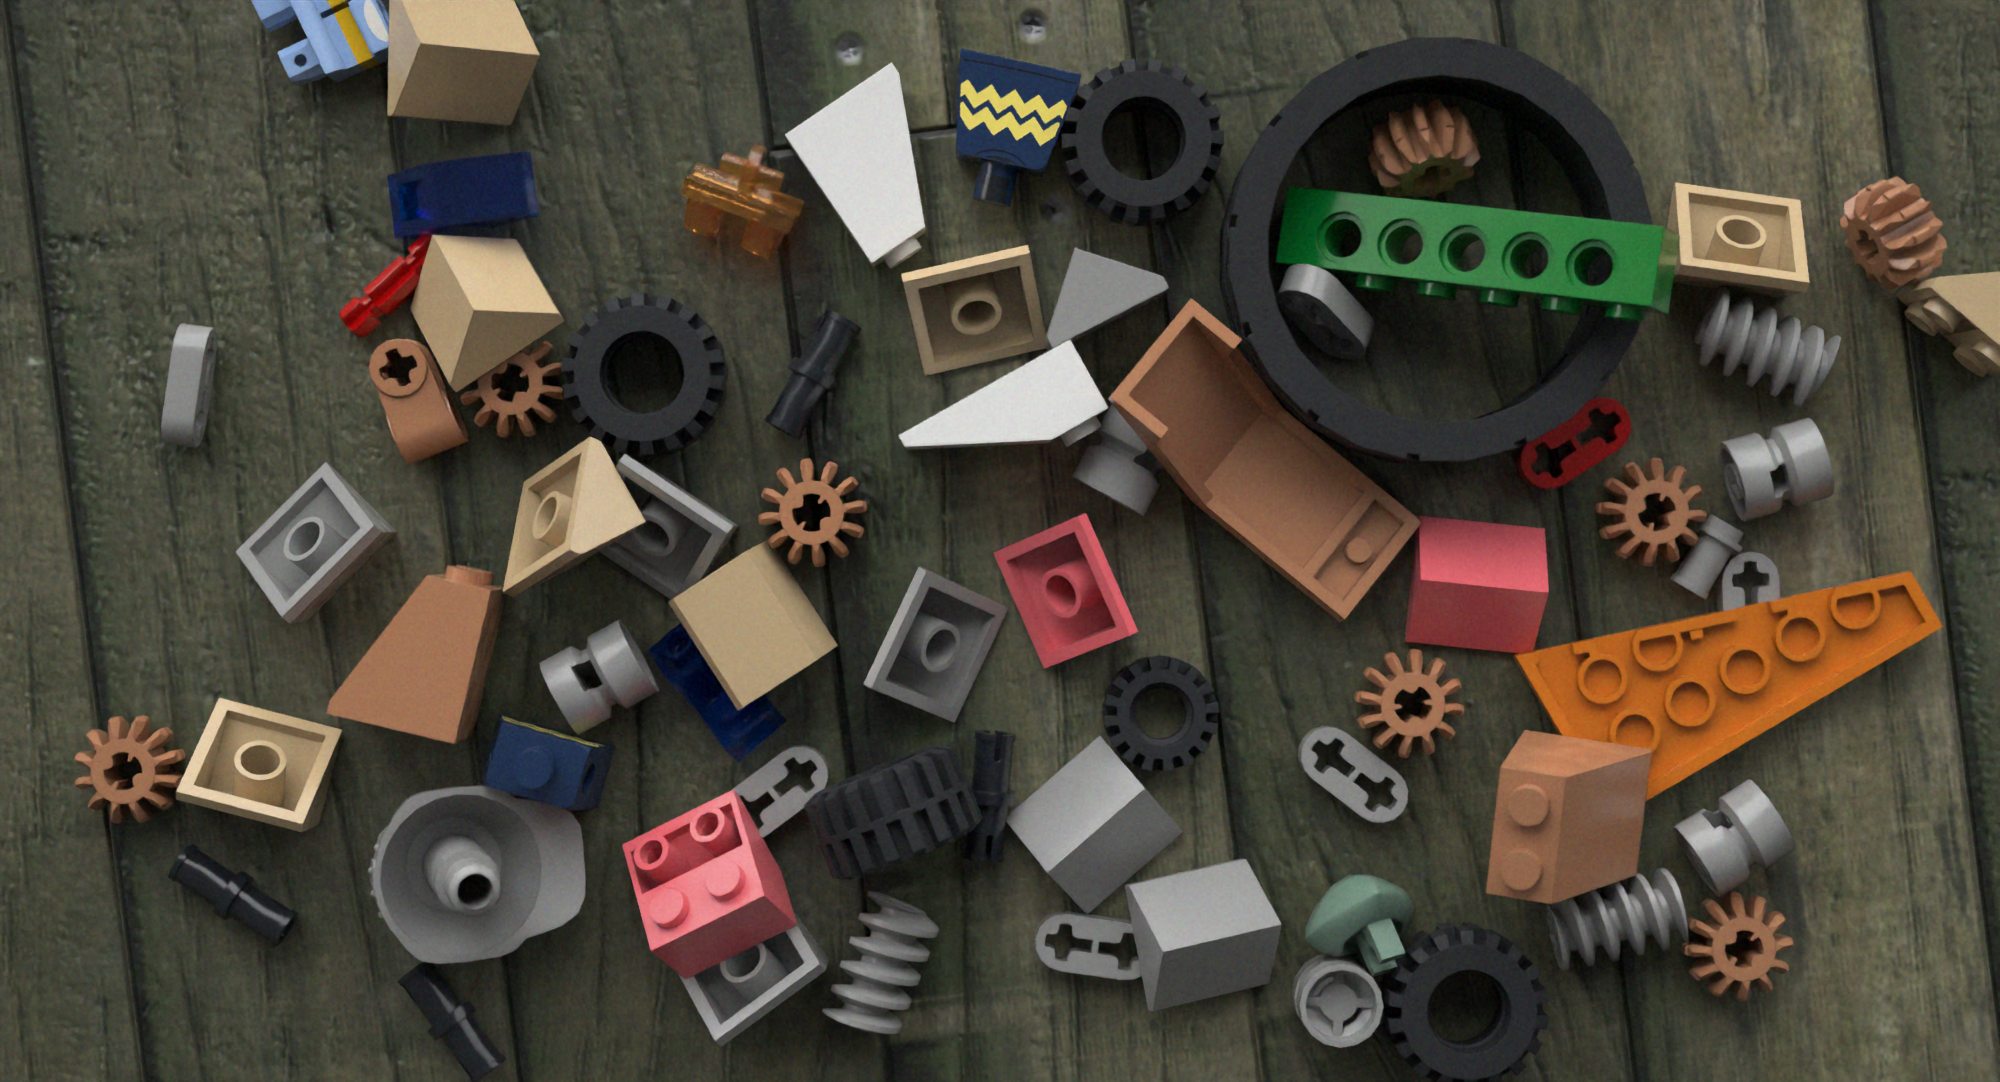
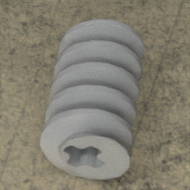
(1765, 345)
(1617, 918)
(883, 966)

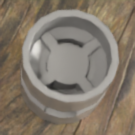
(1798, 465)
(1120, 466)
(619, 666)
(1734, 837)
(1337, 1000)

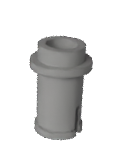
(1708, 556)

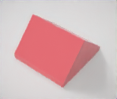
(1477, 585)
(1065, 591)

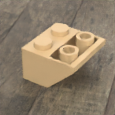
(1962, 311)

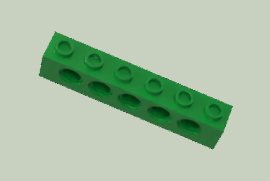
(1640, 253)

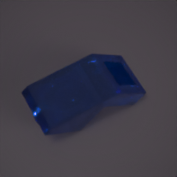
(463, 194)
(694, 680)

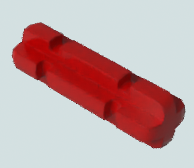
(386, 290)

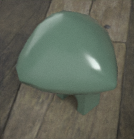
(1363, 917)

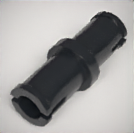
(813, 374)
(991, 793)
(233, 895)
(451, 1020)

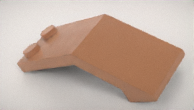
(1259, 465)

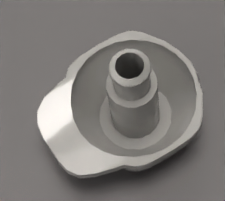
(476, 872)

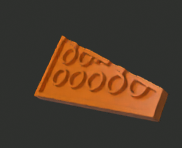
(1725, 675)

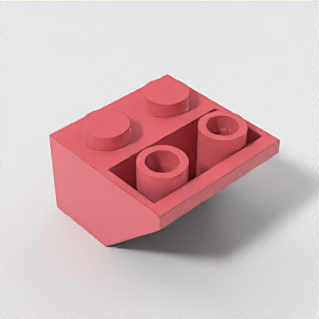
(707, 886)

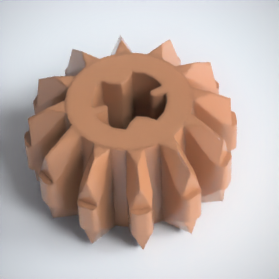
(1423, 151)
(1893, 233)
(523, 403)
(796, 498)
(1631, 502)
(1409, 725)
(112, 752)
(1752, 961)

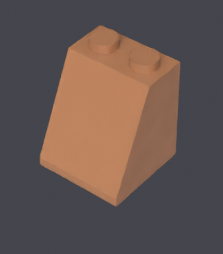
(429, 660)
(1567, 817)

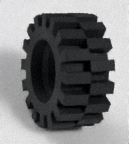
(1166, 752)

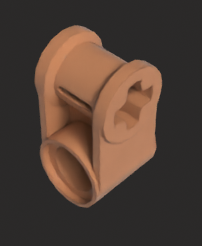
(418, 413)

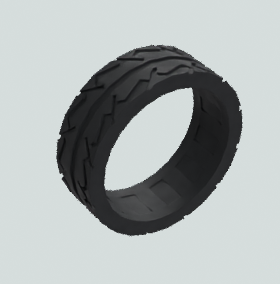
(1528, 94)

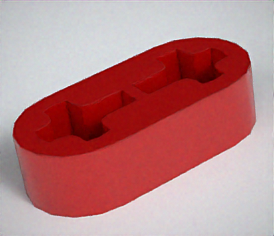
(1581, 455)

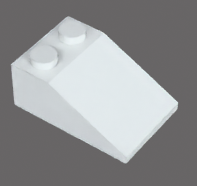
(1028, 406)

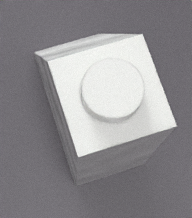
(866, 166)

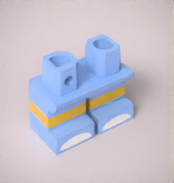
(340, 35)

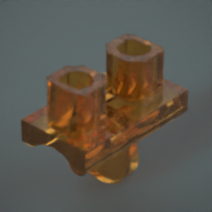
(717, 192)

